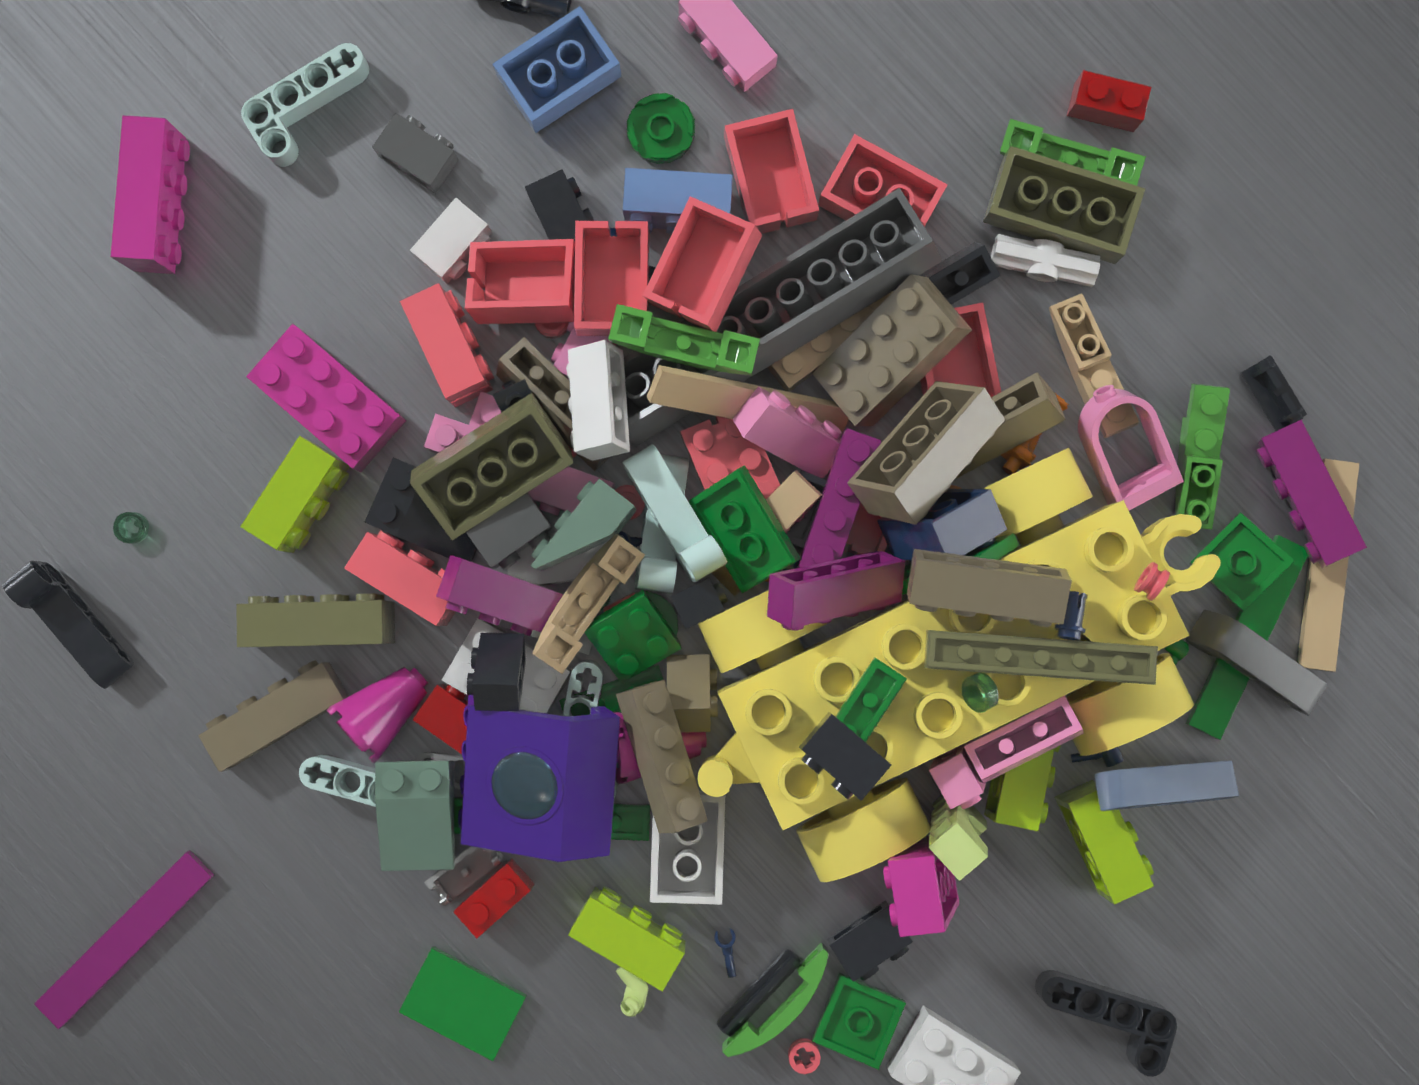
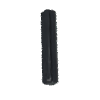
(758, 992)

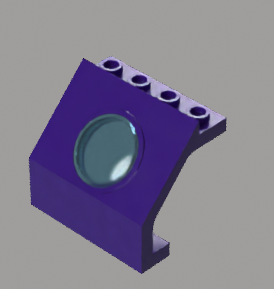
(539, 782)

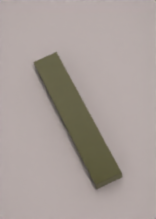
(1041, 657)

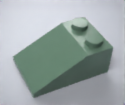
(415, 814)

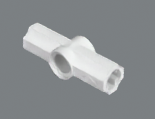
(1045, 260)

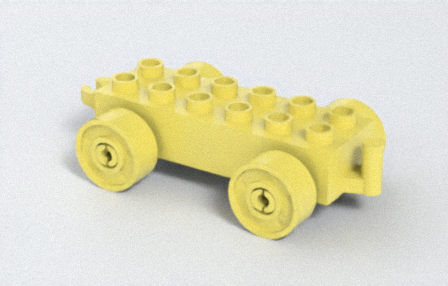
(929, 715)

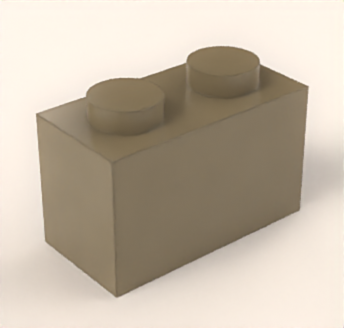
(689, 691)

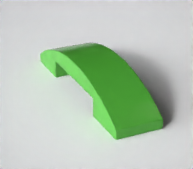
(1113, 163)
(683, 343)
(750, 1037)

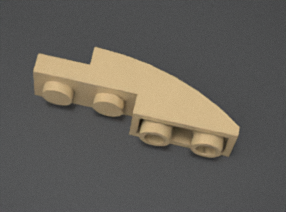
(1089, 359)

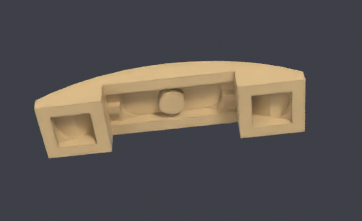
(789, 504)
(583, 601)

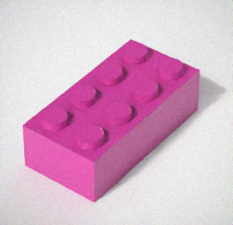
(149, 195)
(326, 398)
(922, 891)

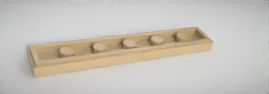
(726, 397)
(1327, 587)

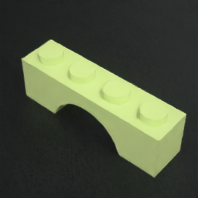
(956, 837)

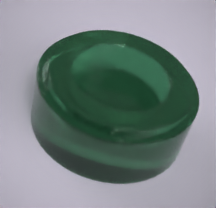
(980, 692)

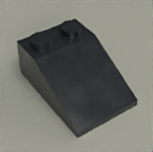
(405, 515)

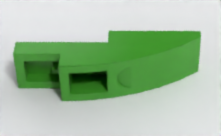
(1200, 452)

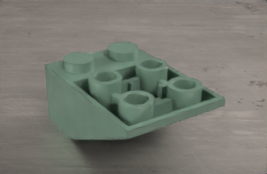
(592, 523)

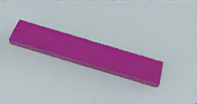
(123, 940)

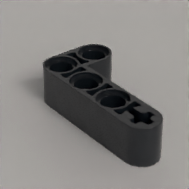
(70, 620)
(1103, 1012)

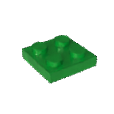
(1247, 561)
(632, 636)
(858, 1021)

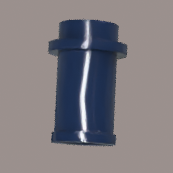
(1074, 617)

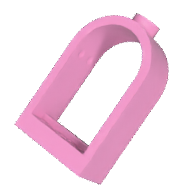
(1144, 485)

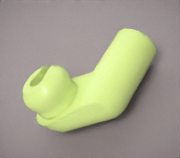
(635, 993)

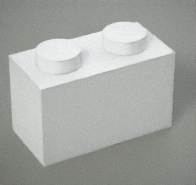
(447, 241)

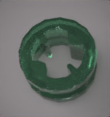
(140, 522)

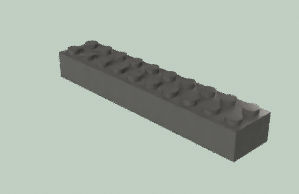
(801, 298)

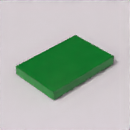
(744, 529)
(462, 1003)

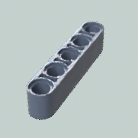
(1165, 785)

